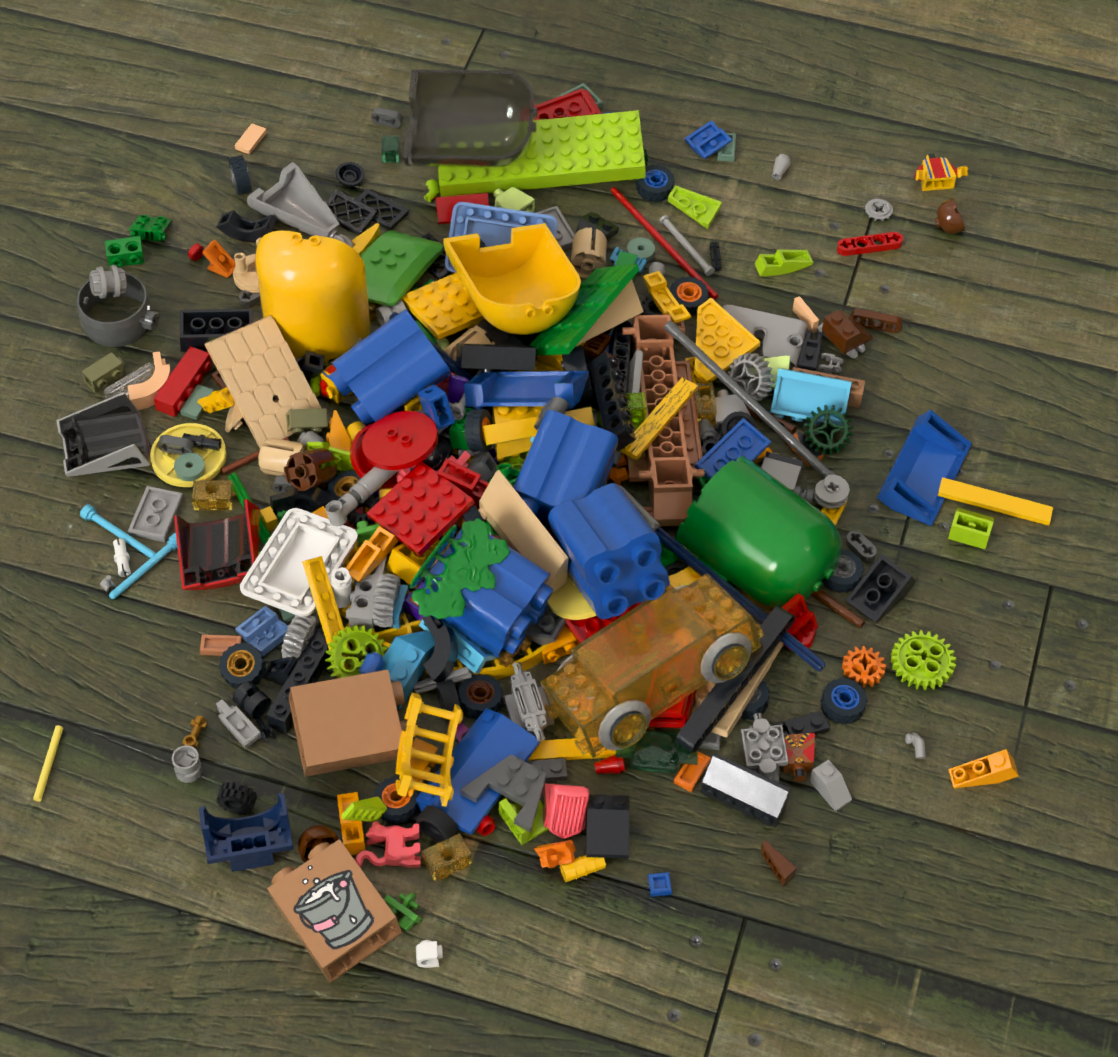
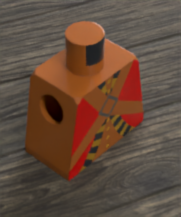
(800, 755)

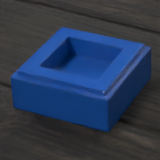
(659, 884)

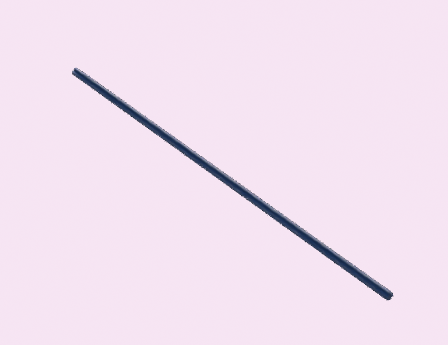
(686, 556)

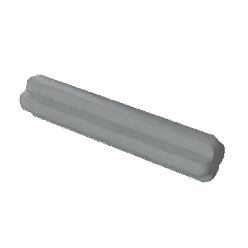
(456, 676)

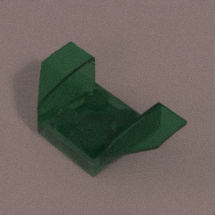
(658, 753)

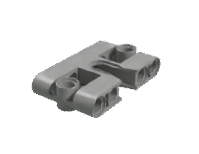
(779, 333)

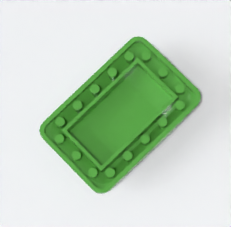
(396, 264)

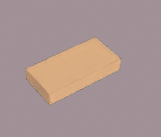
(250, 139)
(805, 314)

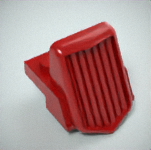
(804, 623)

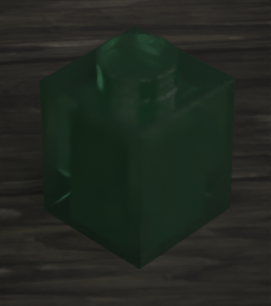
(390, 149)

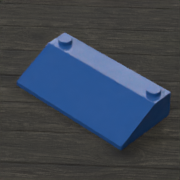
(524, 388)
(927, 455)
(483, 746)

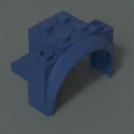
(247, 840)

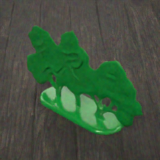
(463, 569)

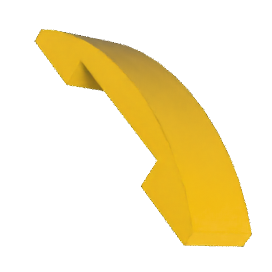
(663, 297)

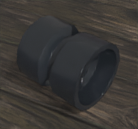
(251, 699)

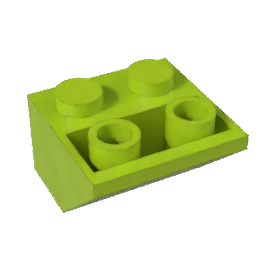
(971, 528)

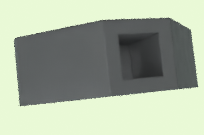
(483, 465)

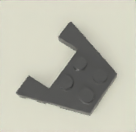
(515, 781)

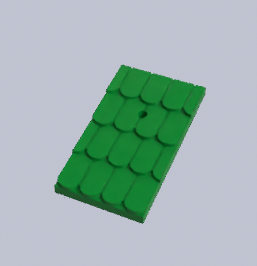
(602, 303)

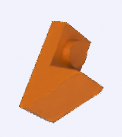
(220, 260)

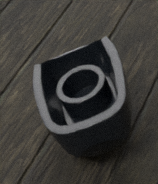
(438, 456)

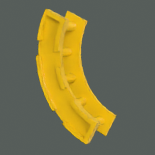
(407, 751)

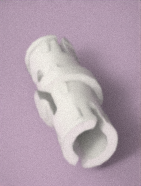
(121, 557)

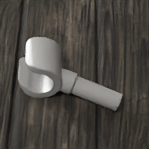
(107, 582)

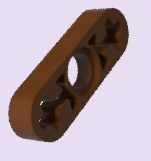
(866, 317)

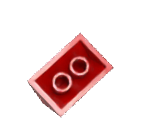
(445, 204)

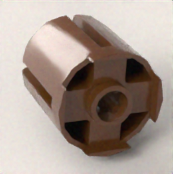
(313, 474)

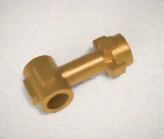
(507, 658)
(198, 723)

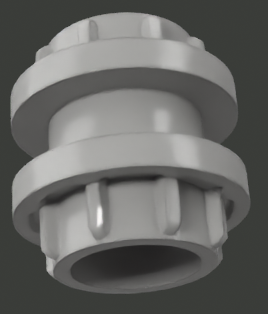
(107, 281)

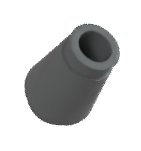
(707, 431)

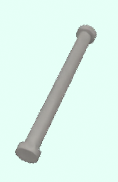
(708, 270)

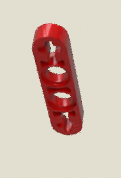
(890, 241)

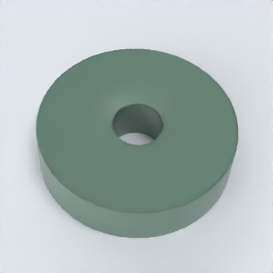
(642, 248)
(186, 460)

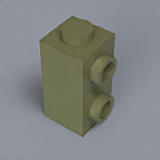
(103, 372)
(307, 420)

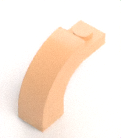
(143, 394)

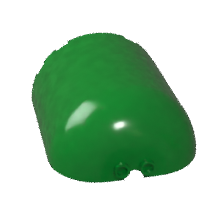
(761, 534)

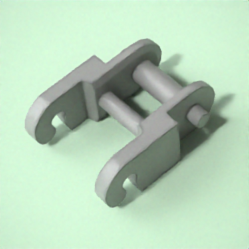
(832, 359)

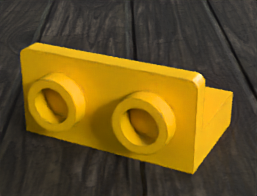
(217, 401)

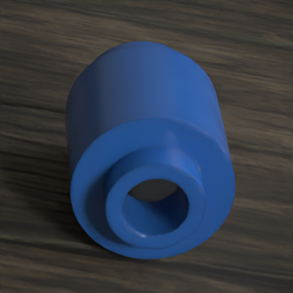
(372, 663)

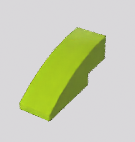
(782, 262)

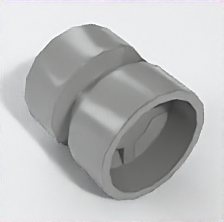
(385, 311)
(186, 764)

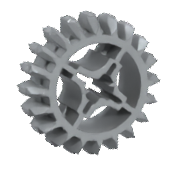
(752, 366)
(384, 599)
(299, 635)

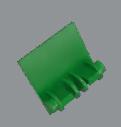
(155, 227)

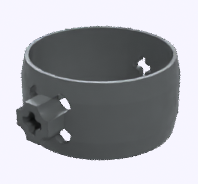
(120, 332)

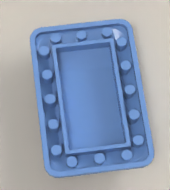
(492, 223)

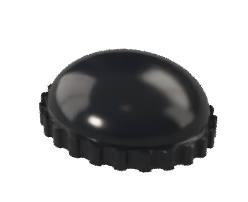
(350, 174)

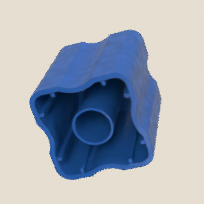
(389, 368)
(564, 463)
(609, 550)
(501, 614)

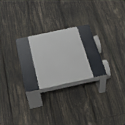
(783, 468)

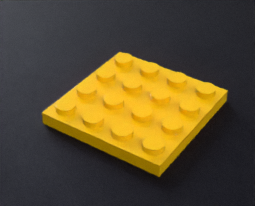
(443, 306)

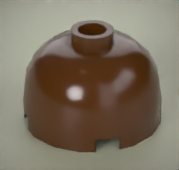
(949, 218)
(314, 836)

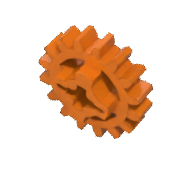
(857, 661)

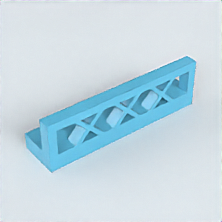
(468, 651)

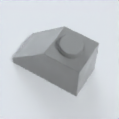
(830, 785)

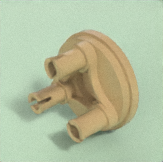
(245, 272)

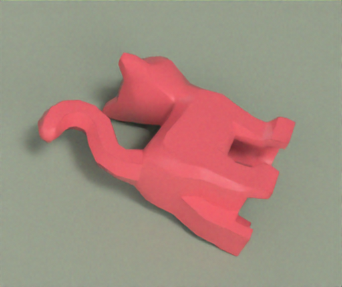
(395, 851)

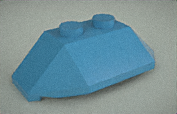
(406, 659)

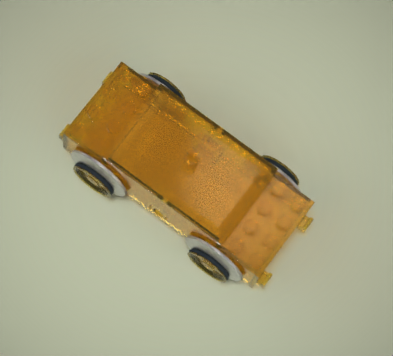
(649, 664)

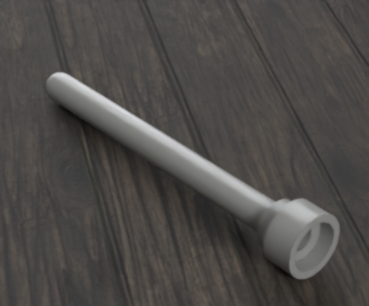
(458, 409)

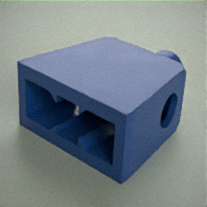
(434, 400)

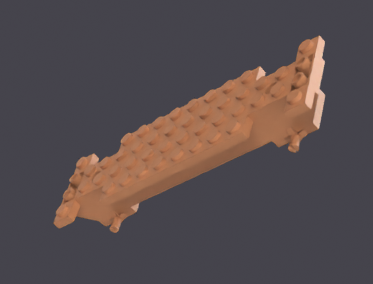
(675, 451)

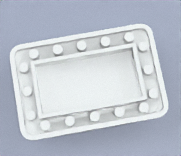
(278, 571)

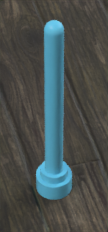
(90, 514)
(172, 545)

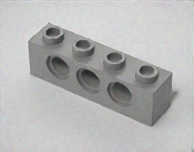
(359, 597)

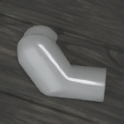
(918, 743)

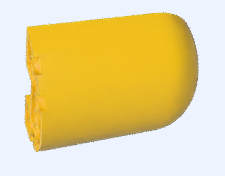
(517, 284)
(313, 292)

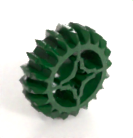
(820, 430)

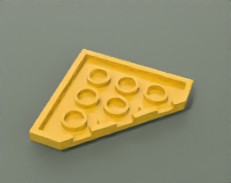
(720, 339)

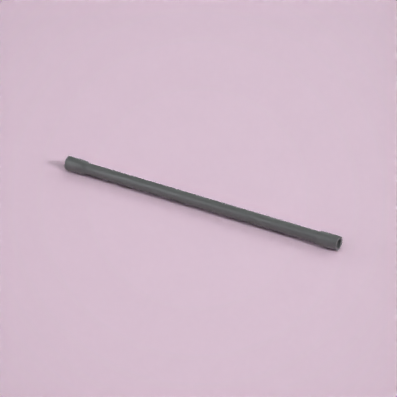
(678, 334)

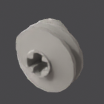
(831, 492)

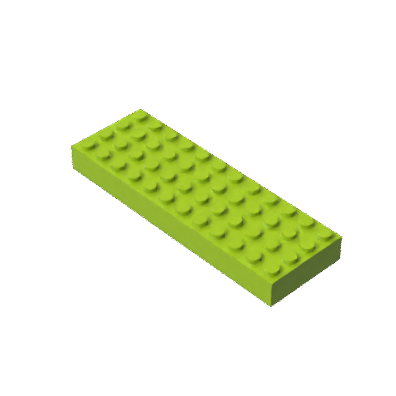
(561, 154)

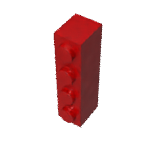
(182, 381)

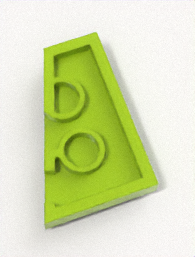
(695, 205)

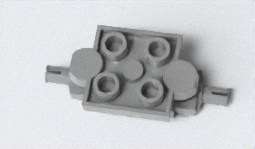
(527, 703)
(764, 748)

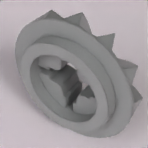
(878, 204)

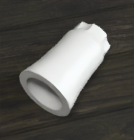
(341, 586)

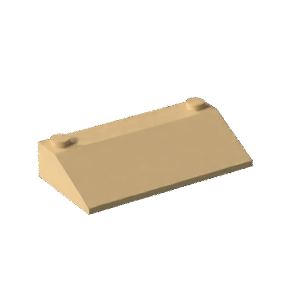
(522, 529)

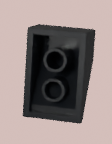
(881, 589)
(607, 826)

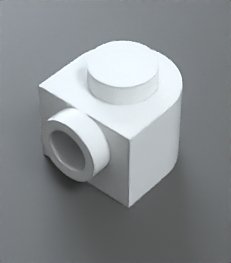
(428, 954)

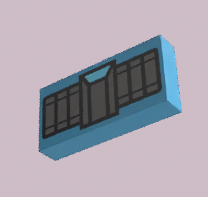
(399, 610)

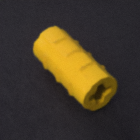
(581, 867)

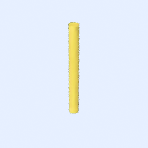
(48, 763)

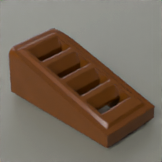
(602, 346)
(778, 863)

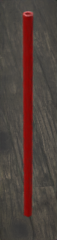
(661, 240)

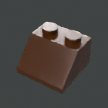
(845, 331)

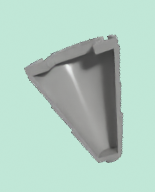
(296, 204)

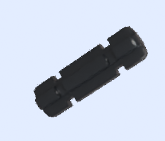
(715, 256)

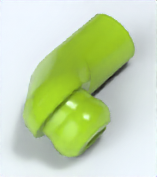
(433, 190)

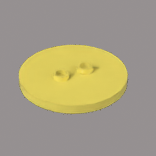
(164, 462)
(570, 602)

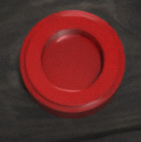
(195, 252)

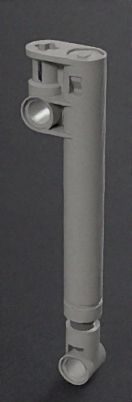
(359, 492)

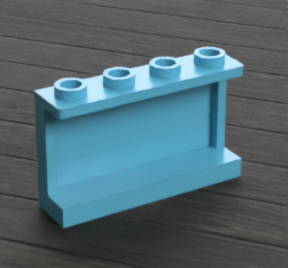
(802, 392)

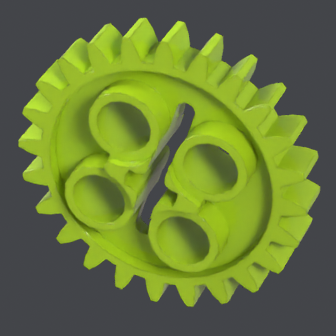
(359, 639)
(923, 660)

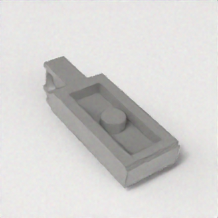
(238, 724)

